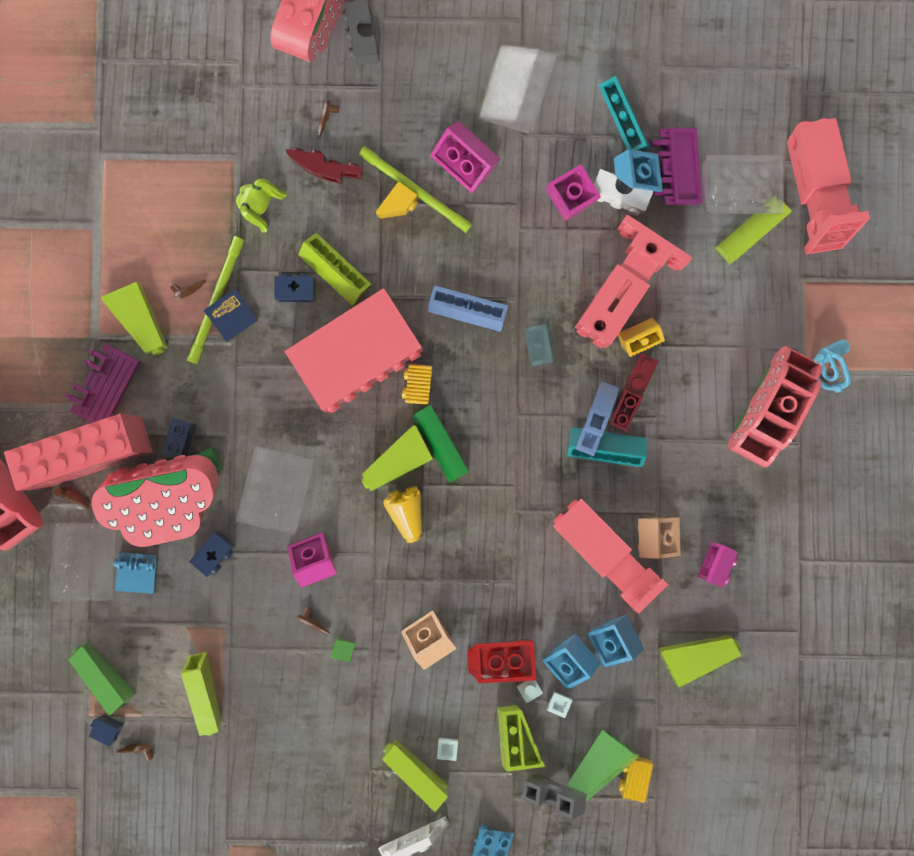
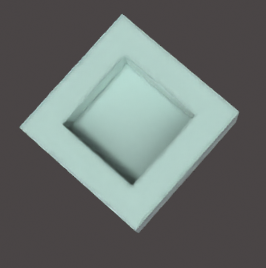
(529, 690)
(559, 704)
(447, 749)

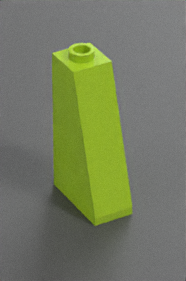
(136, 315)
(398, 460)
(699, 657)
(201, 693)
(416, 774)

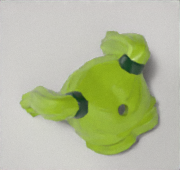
(255, 199)

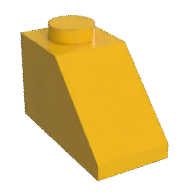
(398, 202)

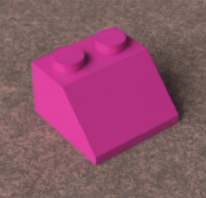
(572, 192)
(311, 560)
(718, 564)

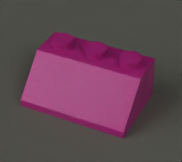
(465, 156)

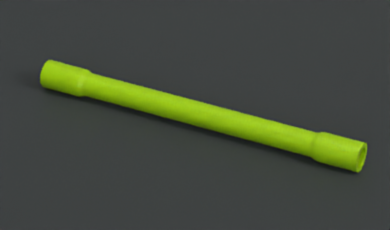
(455, 218)
(233, 253)

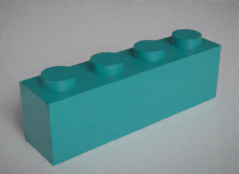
(624, 115)

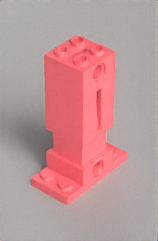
(823, 184)
(628, 282)
(608, 555)

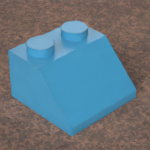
(639, 170)
(616, 641)
(571, 662)

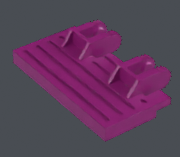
(682, 165)
(106, 386)

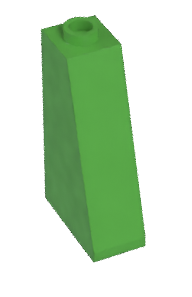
(101, 678)
(602, 764)

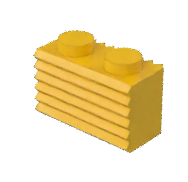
(641, 337)
(418, 384)
(636, 780)

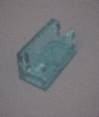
(538, 345)

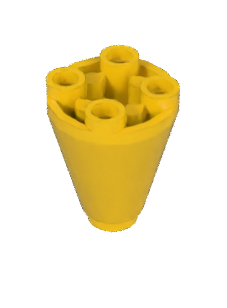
(406, 512)

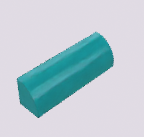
(611, 448)

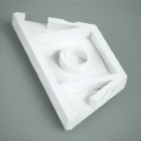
(415, 841)

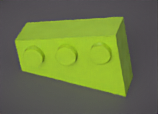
(516, 742)

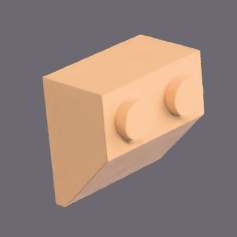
(659, 537)
(428, 640)

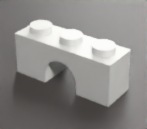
(635, 201)

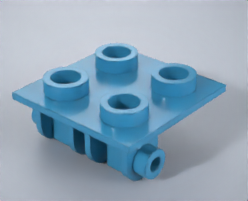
(135, 572)
(492, 842)

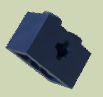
(304, 293)
(178, 438)
(202, 559)

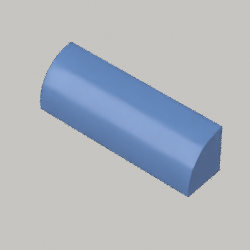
(467, 308)

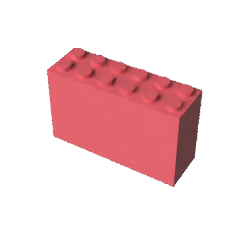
(354, 351)
(78, 452)

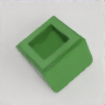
(342, 649)

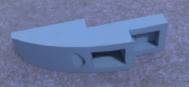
(597, 418)

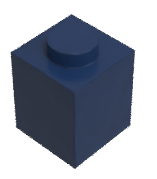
(105, 730)

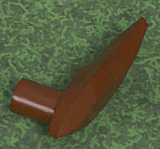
(325, 115)
(188, 290)
(71, 497)
(304, 618)
(138, 748)

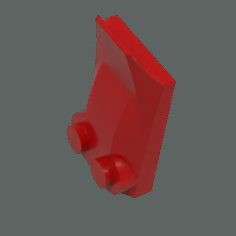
(502, 661)

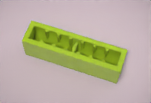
(749, 233)
(334, 269)

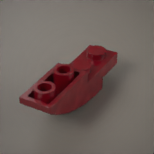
(316, 165)
(633, 391)

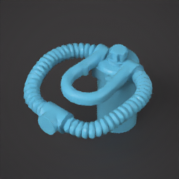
(830, 354)

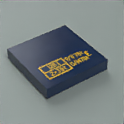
(230, 315)

